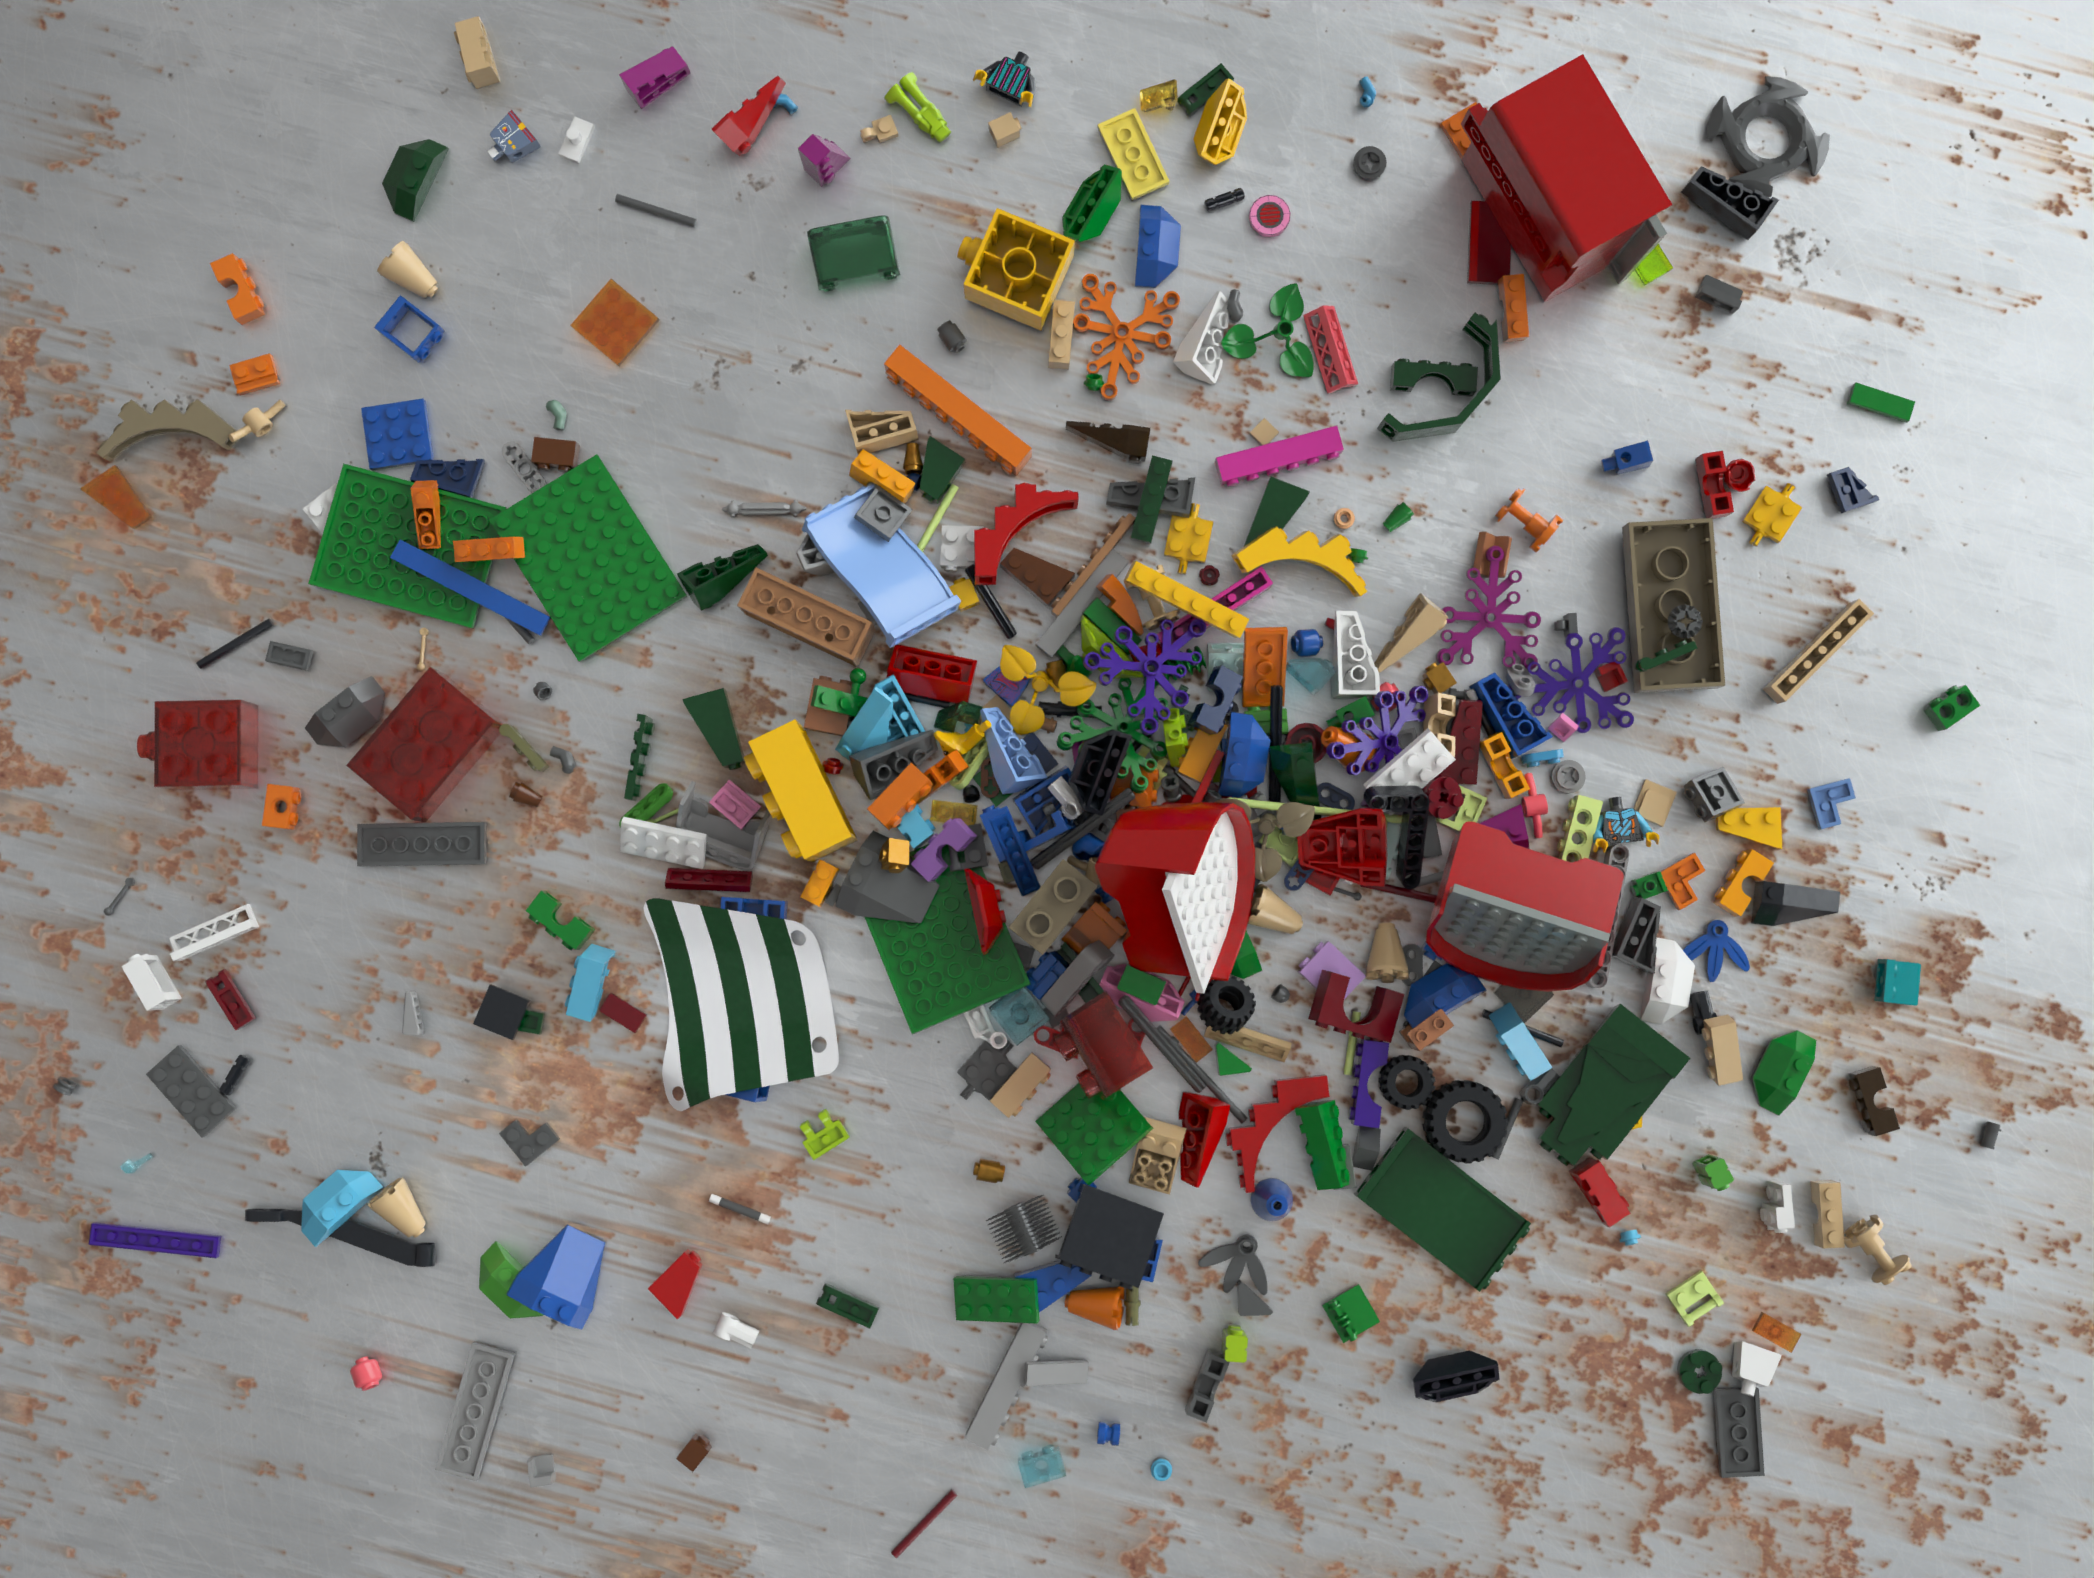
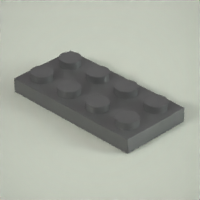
(191, 1091)
(1738, 1433)

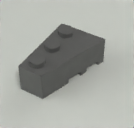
(1637, 935)

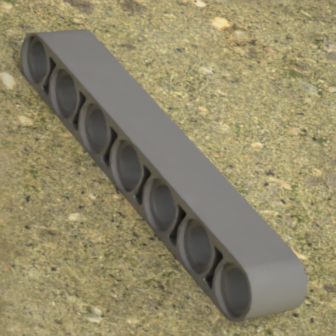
(1621, 864)

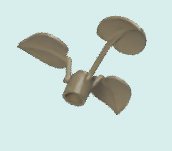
(1294, 819)

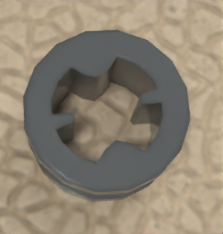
(64, 1086)

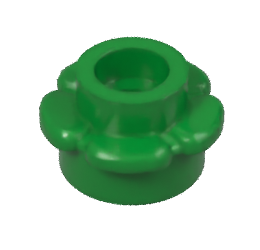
(1093, 382)
(1358, 555)

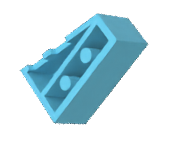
(588, 982)
(1519, 1042)

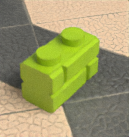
(1234, 1344)

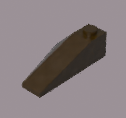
(1127, 442)

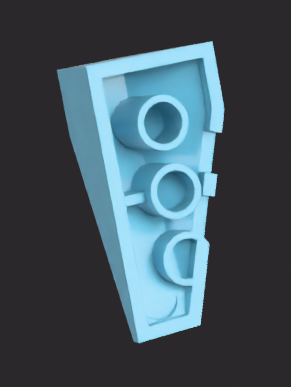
(869, 726)

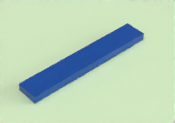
(1014, 851)

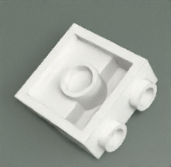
(957, 547)
(1778, 1212)

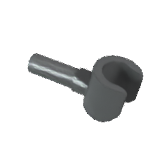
(1049, 809)

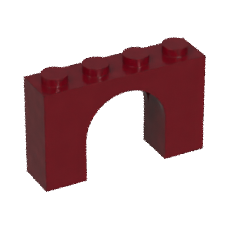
(1329, 1009)

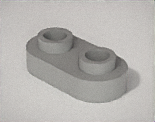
(1520, 680)

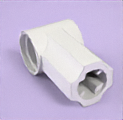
(1064, 794)
(731, 1328)

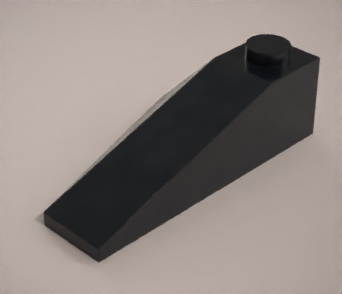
(1788, 903)

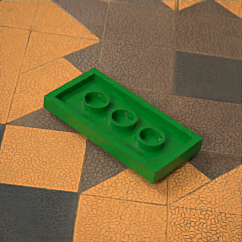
(996, 1299)

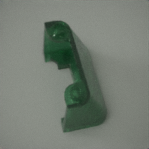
(853, 251)

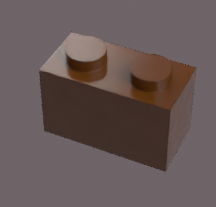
(555, 453)

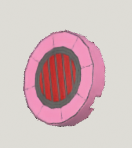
(1269, 216)

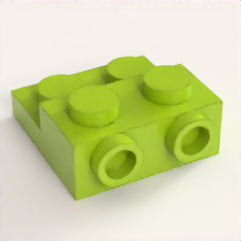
(1174, 735)

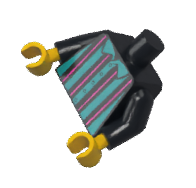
(1009, 79)

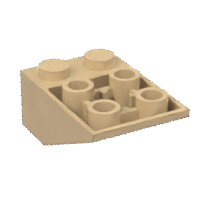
(1158, 1156)

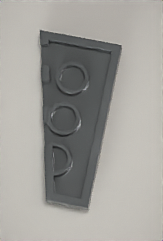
(1175, 501)

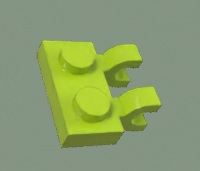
(826, 1138)

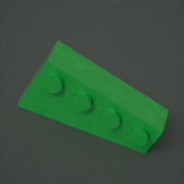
(1324, 1144)

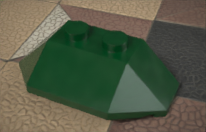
(412, 176)

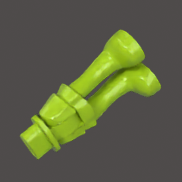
(928, 118)

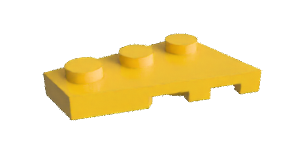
(1755, 824)

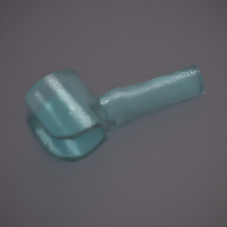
(130, 1167)

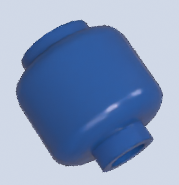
(1306, 642)

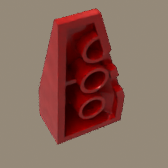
(743, 127)
(1205, 1122)

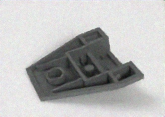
(882, 894)

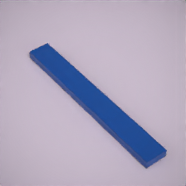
(470, 587)

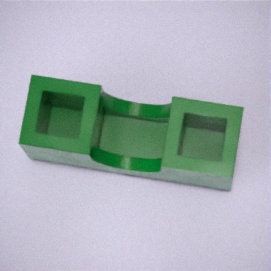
(544, 910)

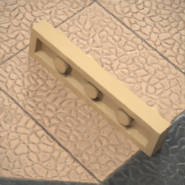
(1253, 1042)

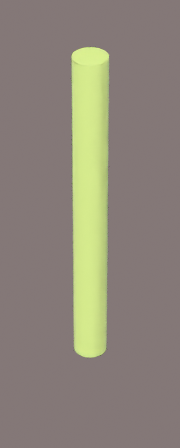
(937, 517)

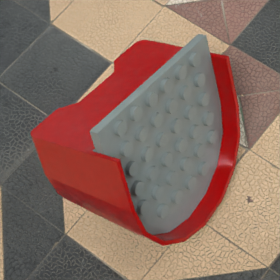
(1522, 913)

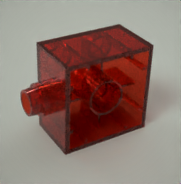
(203, 745)

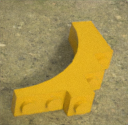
(1303, 547)

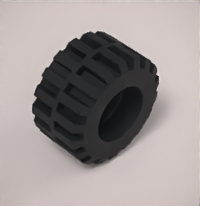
(1219, 1017)
(1424, 1087)

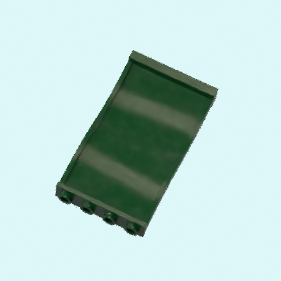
(1443, 1209)

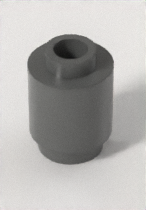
(952, 336)

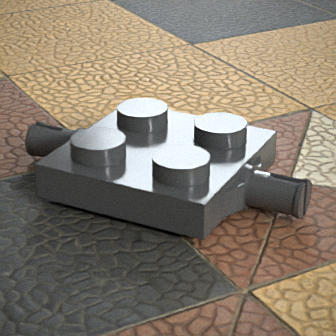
(986, 1070)

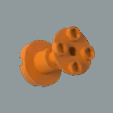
(1534, 524)

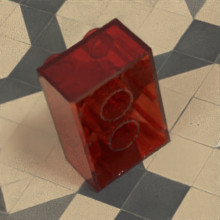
(426, 745)

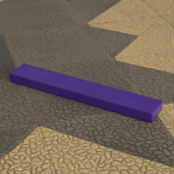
(155, 1240)

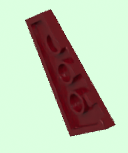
(1466, 729)

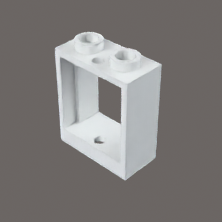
(151, 982)

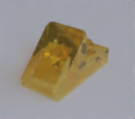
(1159, 96)

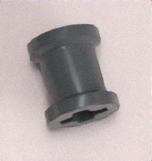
(1170, 785)

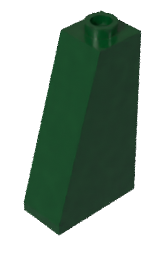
(1276, 507)
(717, 724)

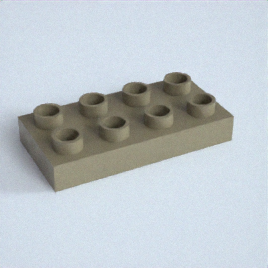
(1666, 568)

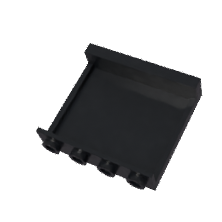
(1110, 1237)

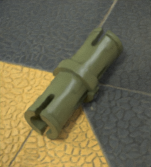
(1132, 1306)

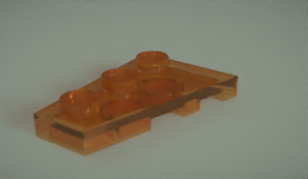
(118, 496)

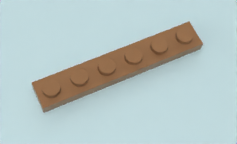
(1097, 557)

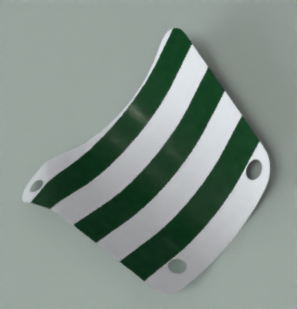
(739, 1001)

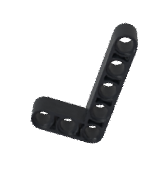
(1408, 826)

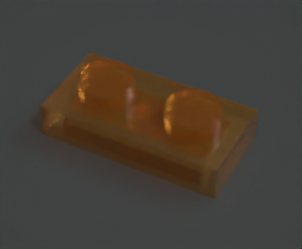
(1191, 1039)

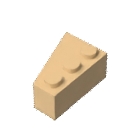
(476, 52)
(881, 429)

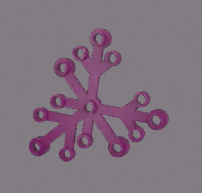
(1491, 591)

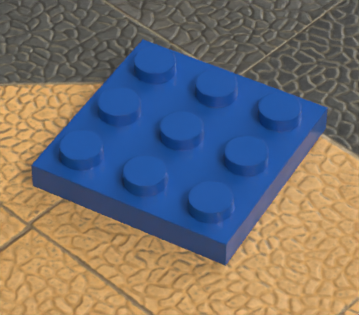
(397, 434)

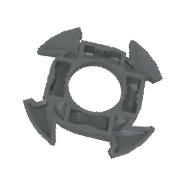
(1777, 104)

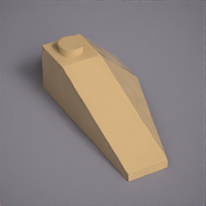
(1421, 623)

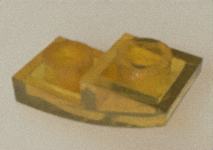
(944, 810)

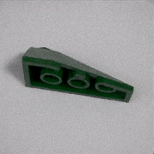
(713, 581)
(1296, 772)

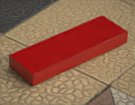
(1211, 770)

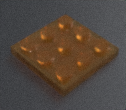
(615, 322)

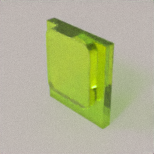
(1653, 266)

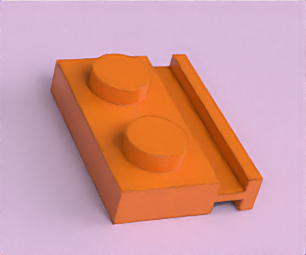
(254, 374)

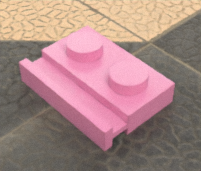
(735, 804)

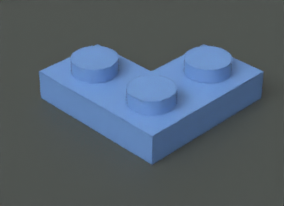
(1824, 801)

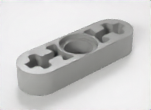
(510, 459)

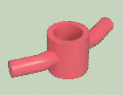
(1534, 805)

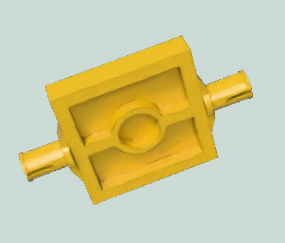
(1772, 514)
(1188, 539)

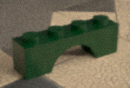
(1459, 378)
(1151, 499)

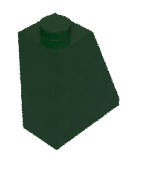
(939, 470)

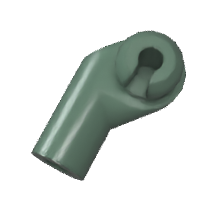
(559, 412)

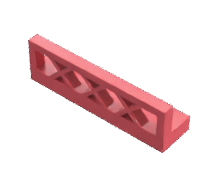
(1335, 342)

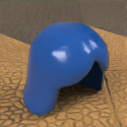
(1087, 847)

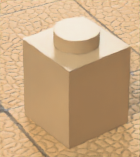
(1004, 129)

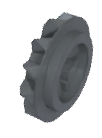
(1376, 156)
(1679, 628)

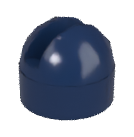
(915, 478)

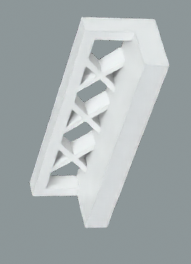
(214, 939)

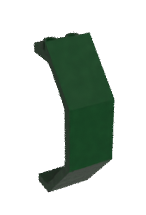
(1485, 335)

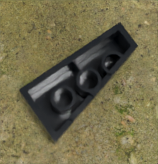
(1729, 201)

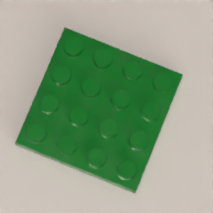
(1093, 1131)

